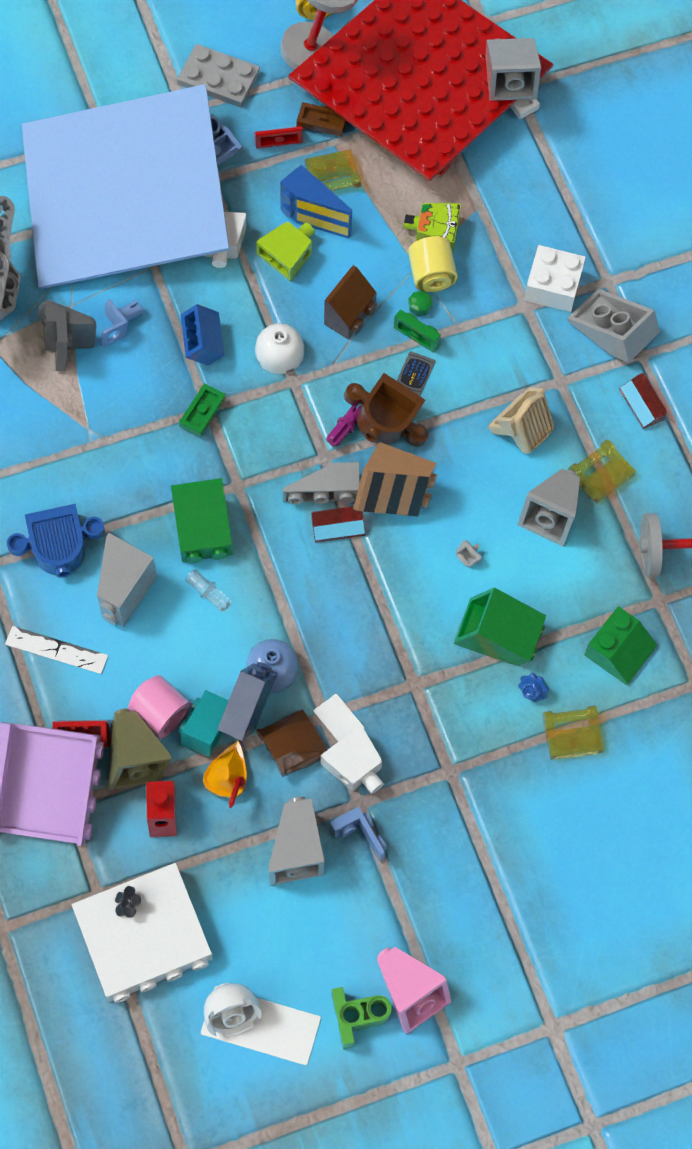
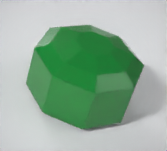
(420, 303)

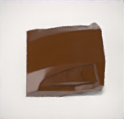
(292, 743)

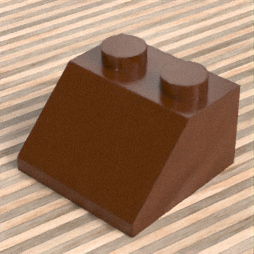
(349, 303)

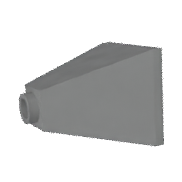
(552, 507)

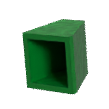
(202, 520)
(501, 627)

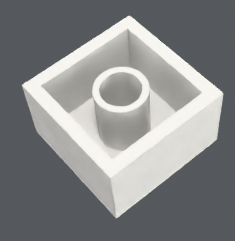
(554, 278)

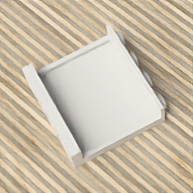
(150, 946)

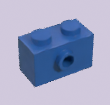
(202, 334)

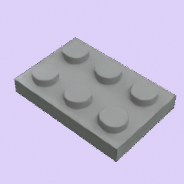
(224, 75)

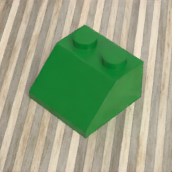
(621, 646)

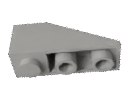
(330, 483)

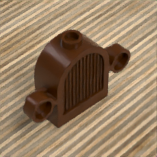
(387, 411)

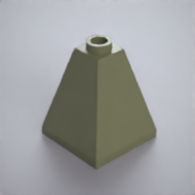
(134, 752)

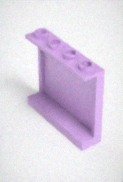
(48, 782)

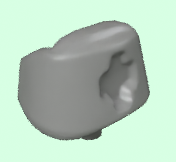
(468, 554)

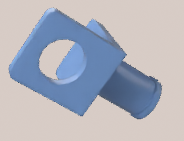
(119, 319)

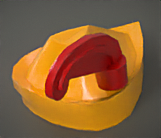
(227, 774)

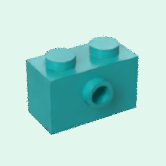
(201, 728)

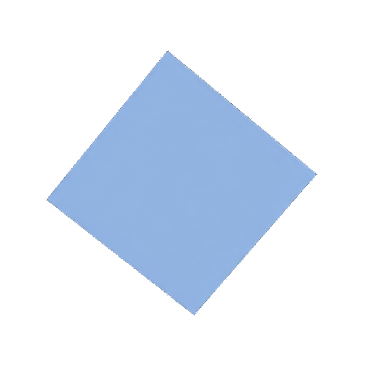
(124, 187)

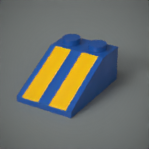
(312, 202)

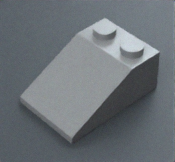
(615, 324)

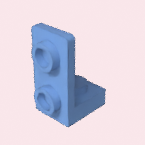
(347, 825)

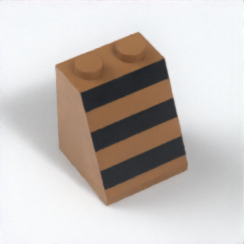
(395, 482)

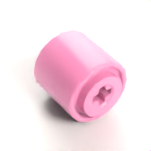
(160, 705)

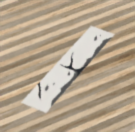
(56, 649)

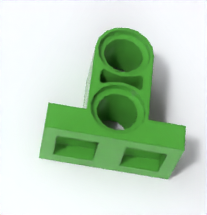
(363, 1008)

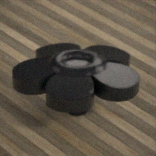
(126, 902)

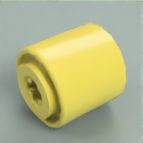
(432, 264)

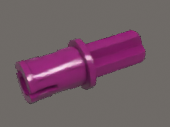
(344, 426)

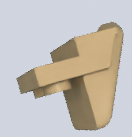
(525, 420)

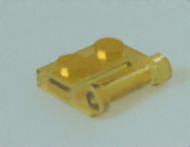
(335, 166)
(607, 477)
(573, 741)

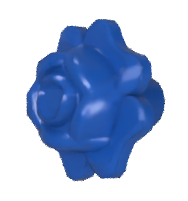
(533, 687)

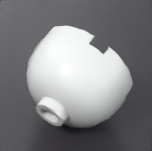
(279, 348)
(231, 1009)

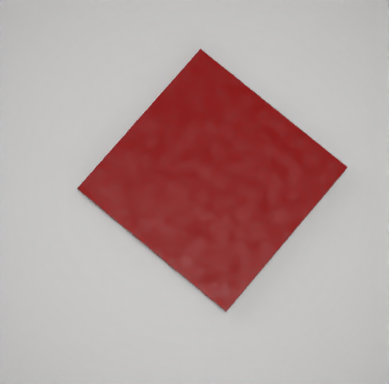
(411, 78)

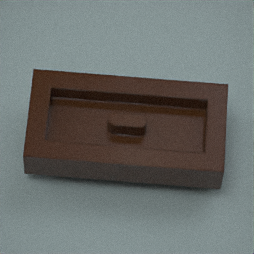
(320, 119)

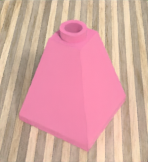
(413, 987)

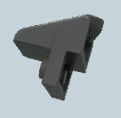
(65, 330)

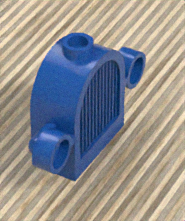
(56, 539)

